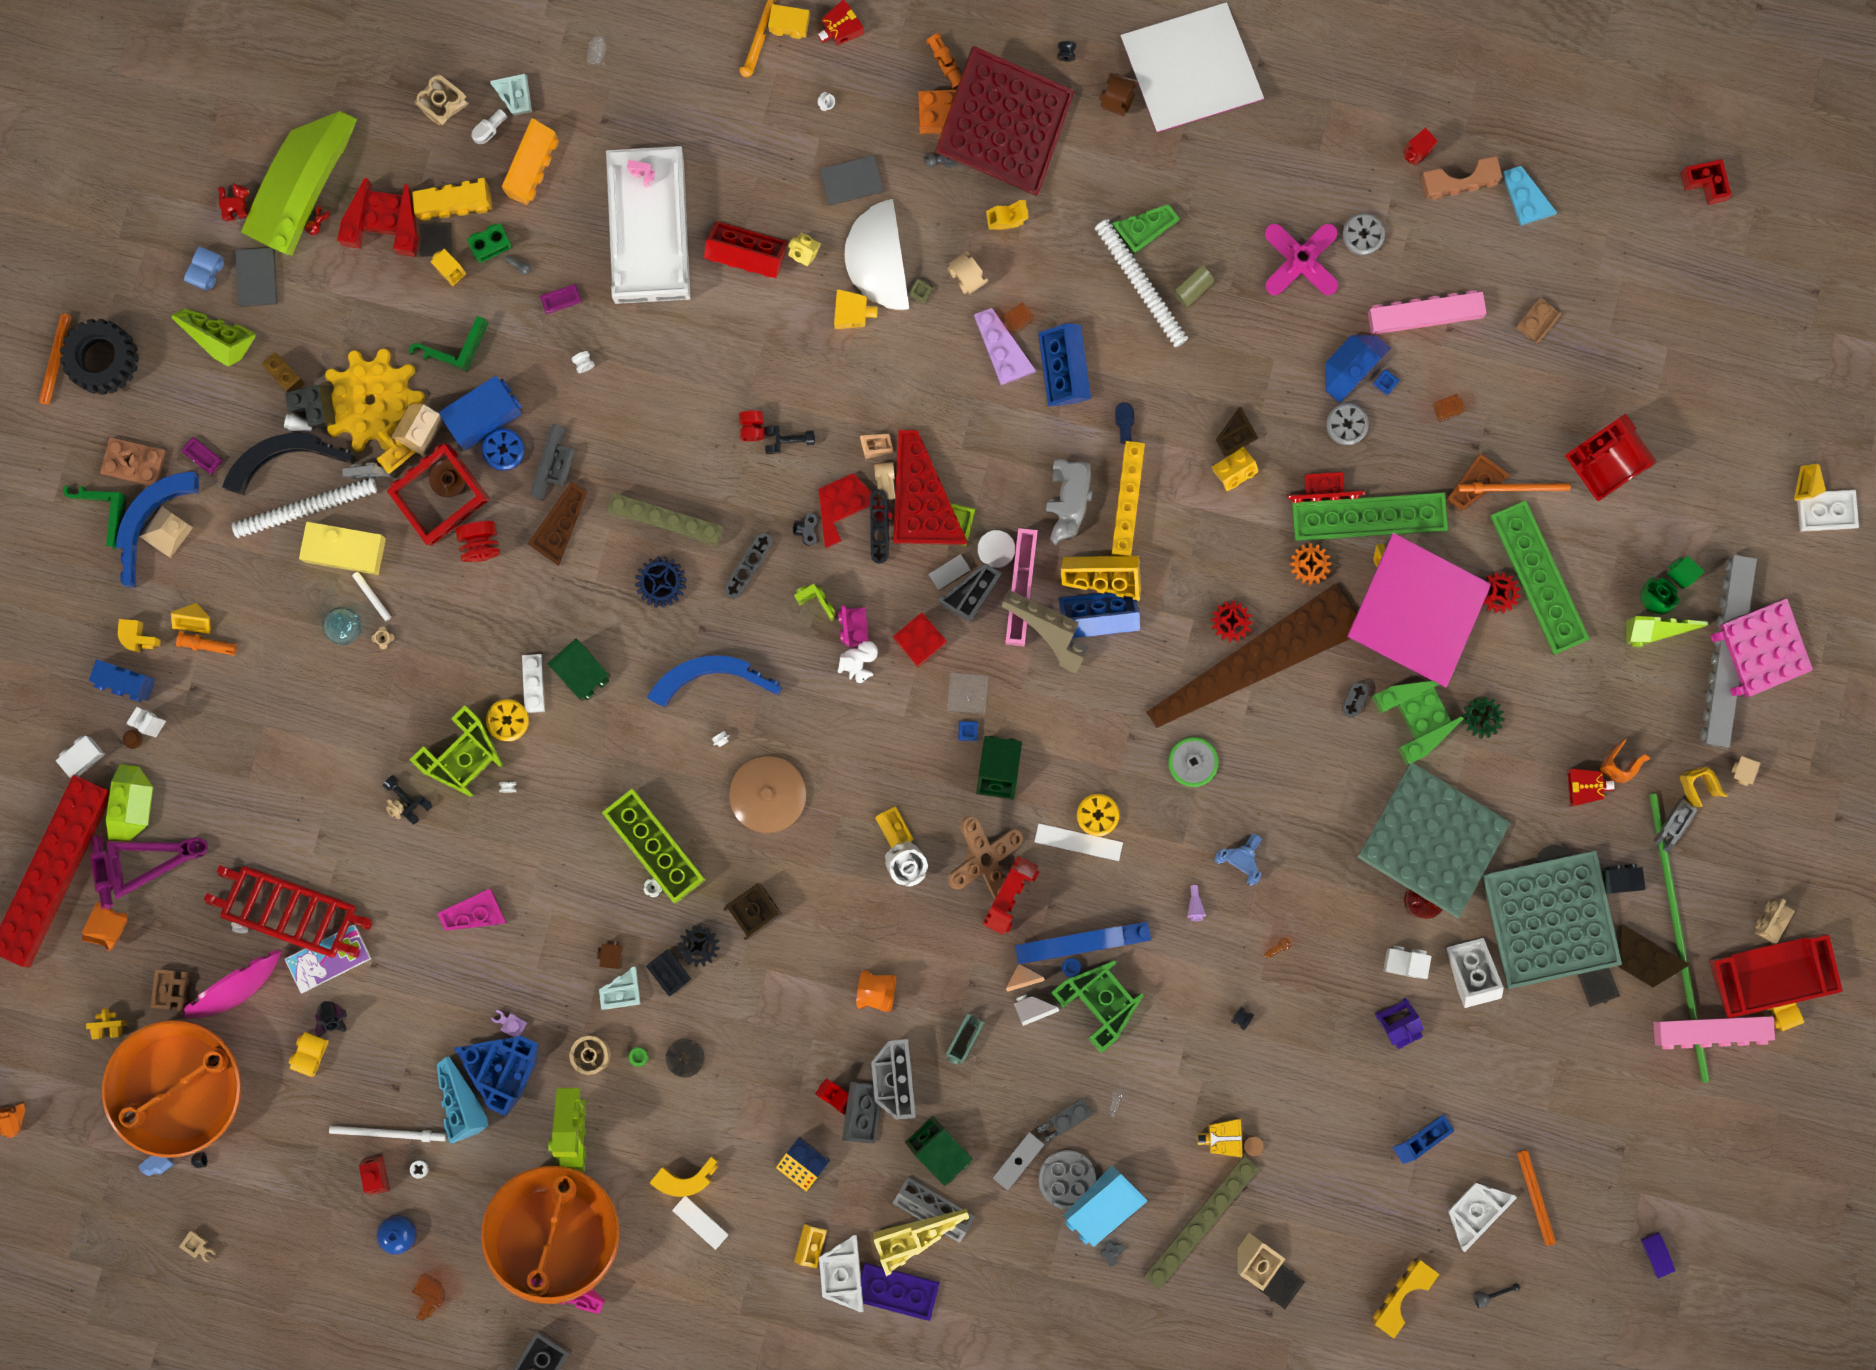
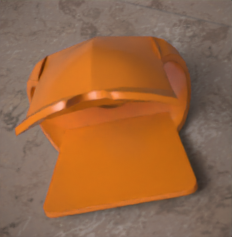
(1613, 772)
(104, 927)
(876, 991)

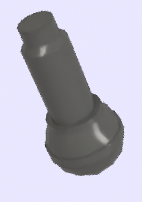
(523, 267)

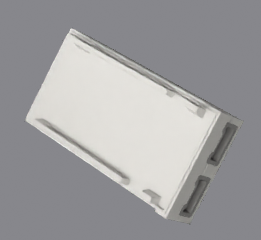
(648, 227)

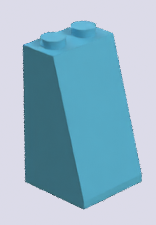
(1104, 1207)

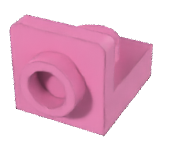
(639, 168)

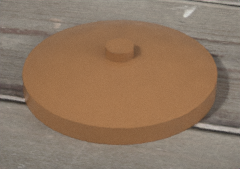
(767, 794)

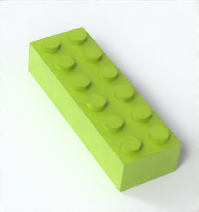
(653, 846)

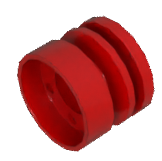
(478, 545)

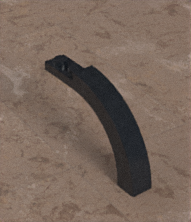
(268, 449)

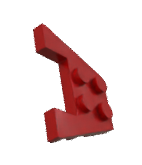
(842, 500)

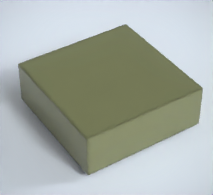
(920, 291)

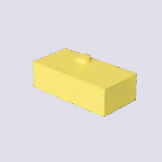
(342, 548)

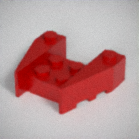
(380, 214)
(997, 918)

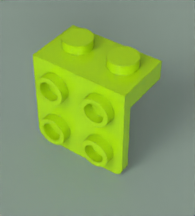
(806, 593)

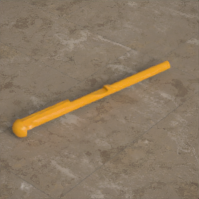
(757, 43)

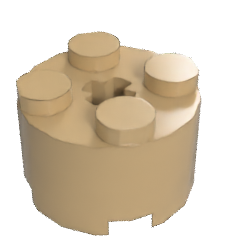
(967, 273)
(586, 1065)

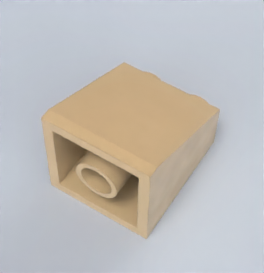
(418, 428)

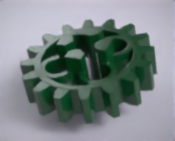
(1486, 728)

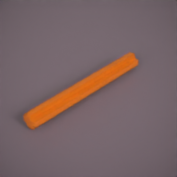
(54, 360)
(1536, 1197)

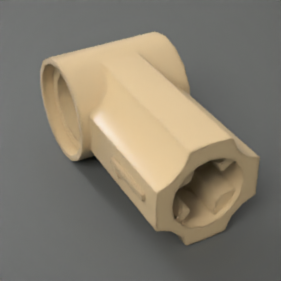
(884, 476)

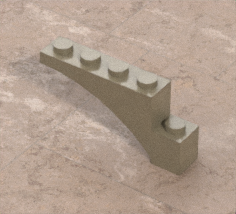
(1052, 626)

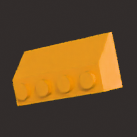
(530, 162)

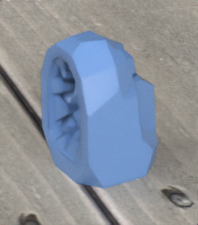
(156, 1165)

